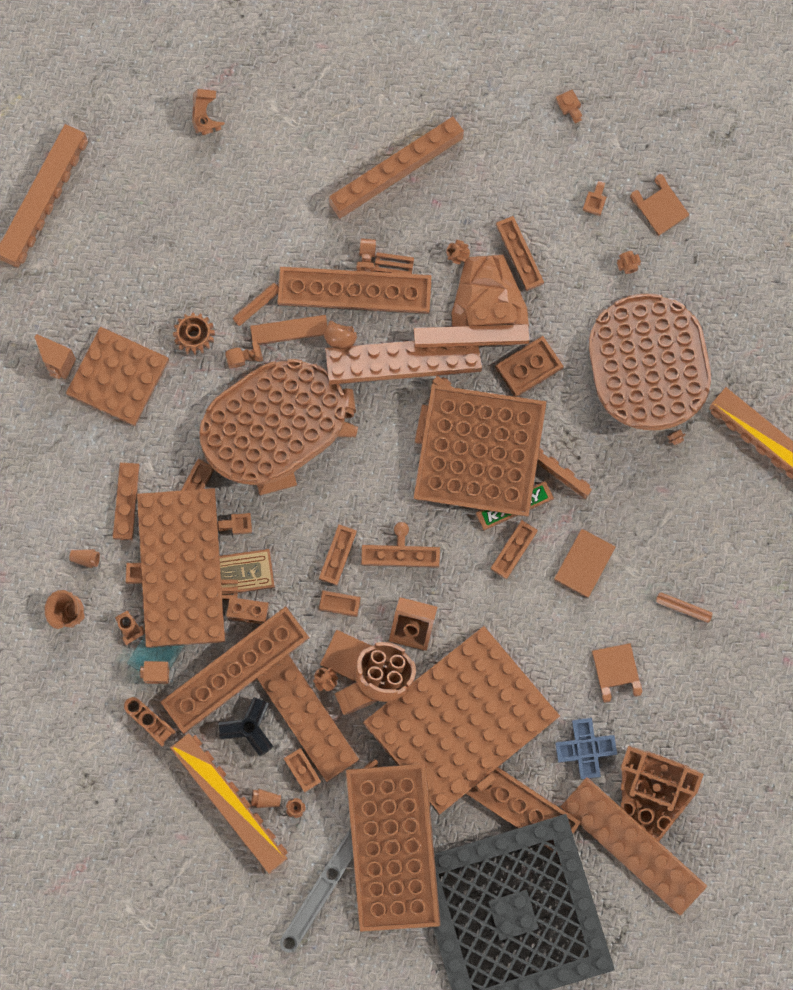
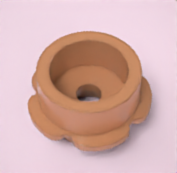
(676, 437)
(290, 808)

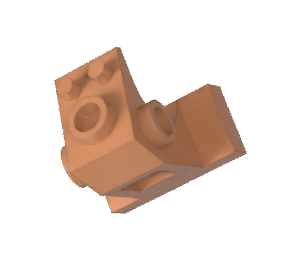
(201, 100)

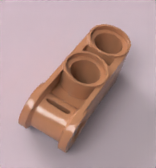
(158, 730)

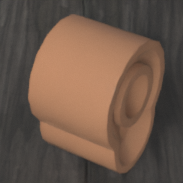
(352, 699)

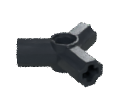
(256, 738)

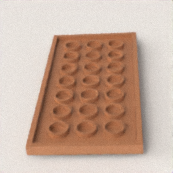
(180, 568)
(393, 847)

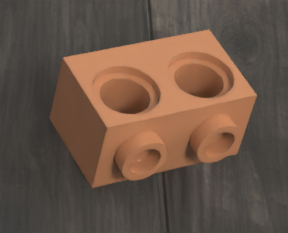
(247, 611)

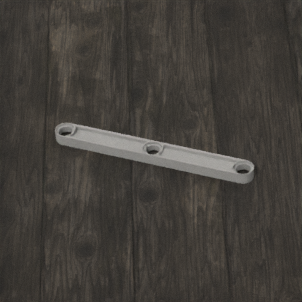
(319, 894)

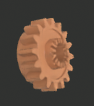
(190, 324)

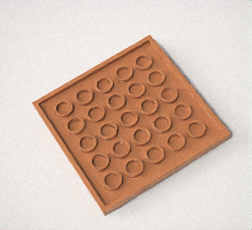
(480, 450)

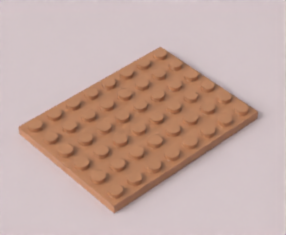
(463, 718)

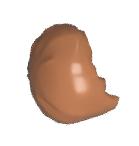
(339, 335)

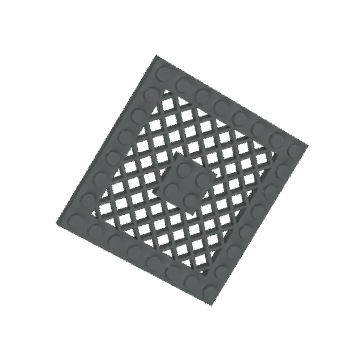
(515, 914)

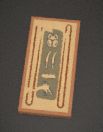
(250, 569)

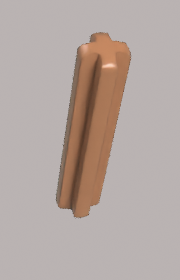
(256, 304)
(684, 607)

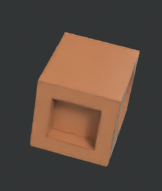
(155, 672)

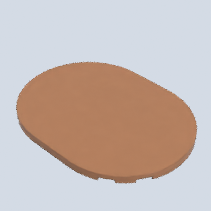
(649, 362)
(272, 422)

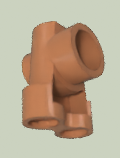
(131, 631)

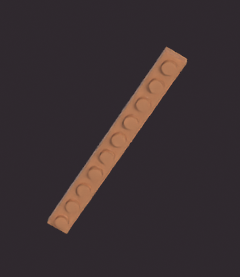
(548, 463)

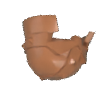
(64, 609)

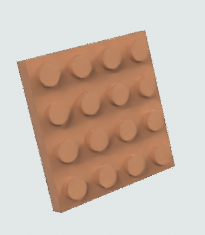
(117, 376)

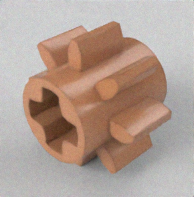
(458, 252)
(628, 262)
(325, 679)

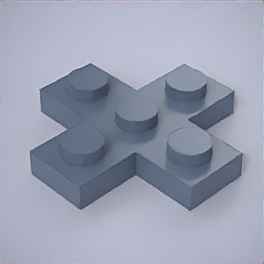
(586, 748)

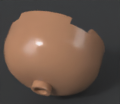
(384, 672)

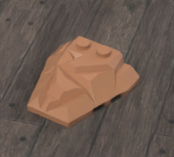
(488, 294)
(656, 789)

